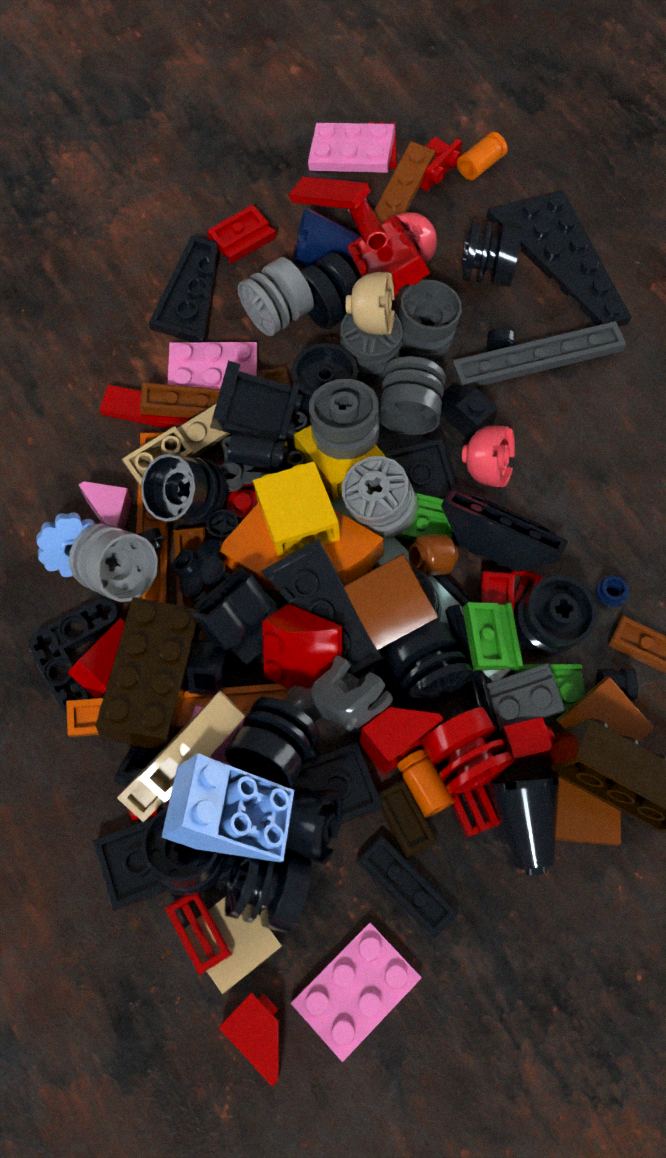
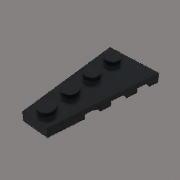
(187, 297)
(314, 585)

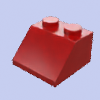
(299, 646)
(395, 735)

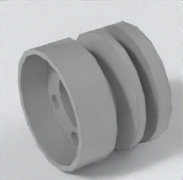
(275, 296)
(382, 512)
(113, 562)

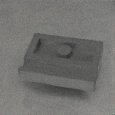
(526, 696)

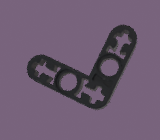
(62, 644)

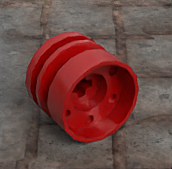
(469, 756)

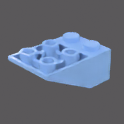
(227, 810)

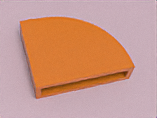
(253, 549)

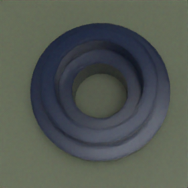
(616, 584)

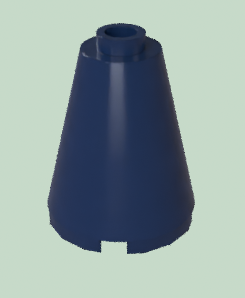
(321, 236)

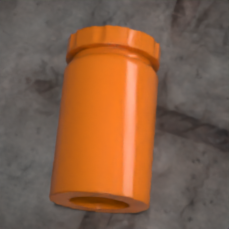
(482, 155)
(425, 783)

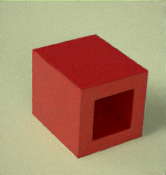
(528, 740)

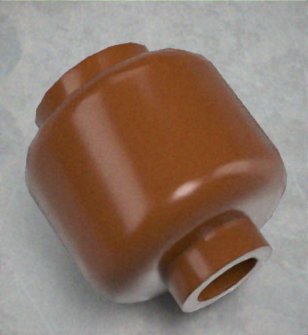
(433, 554)

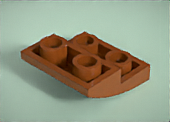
(390, 601)

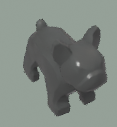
(341, 697)

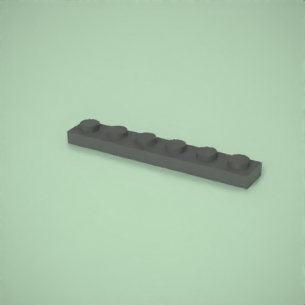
(538, 355)

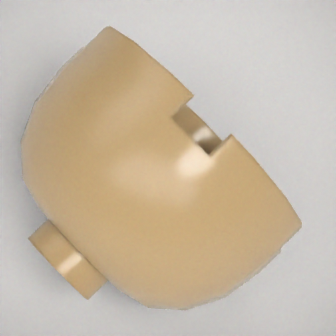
(372, 303)

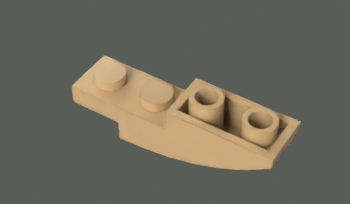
(187, 440)
(199, 736)

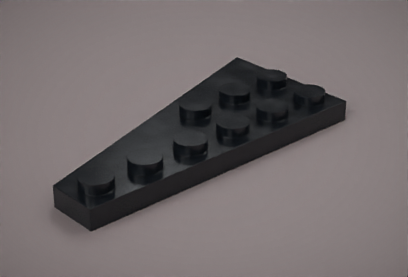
(563, 251)

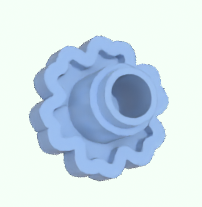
(57, 539)

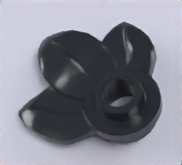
(199, 567)

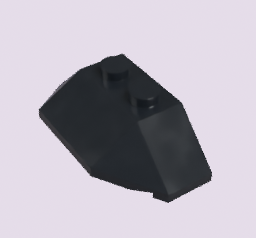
(500, 533)

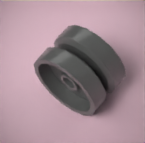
(344, 418)

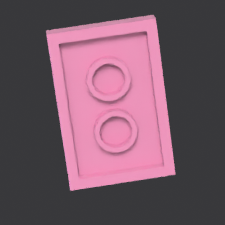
(351, 147)
(206, 362)
(356, 991)

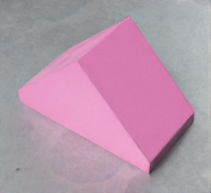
(108, 502)

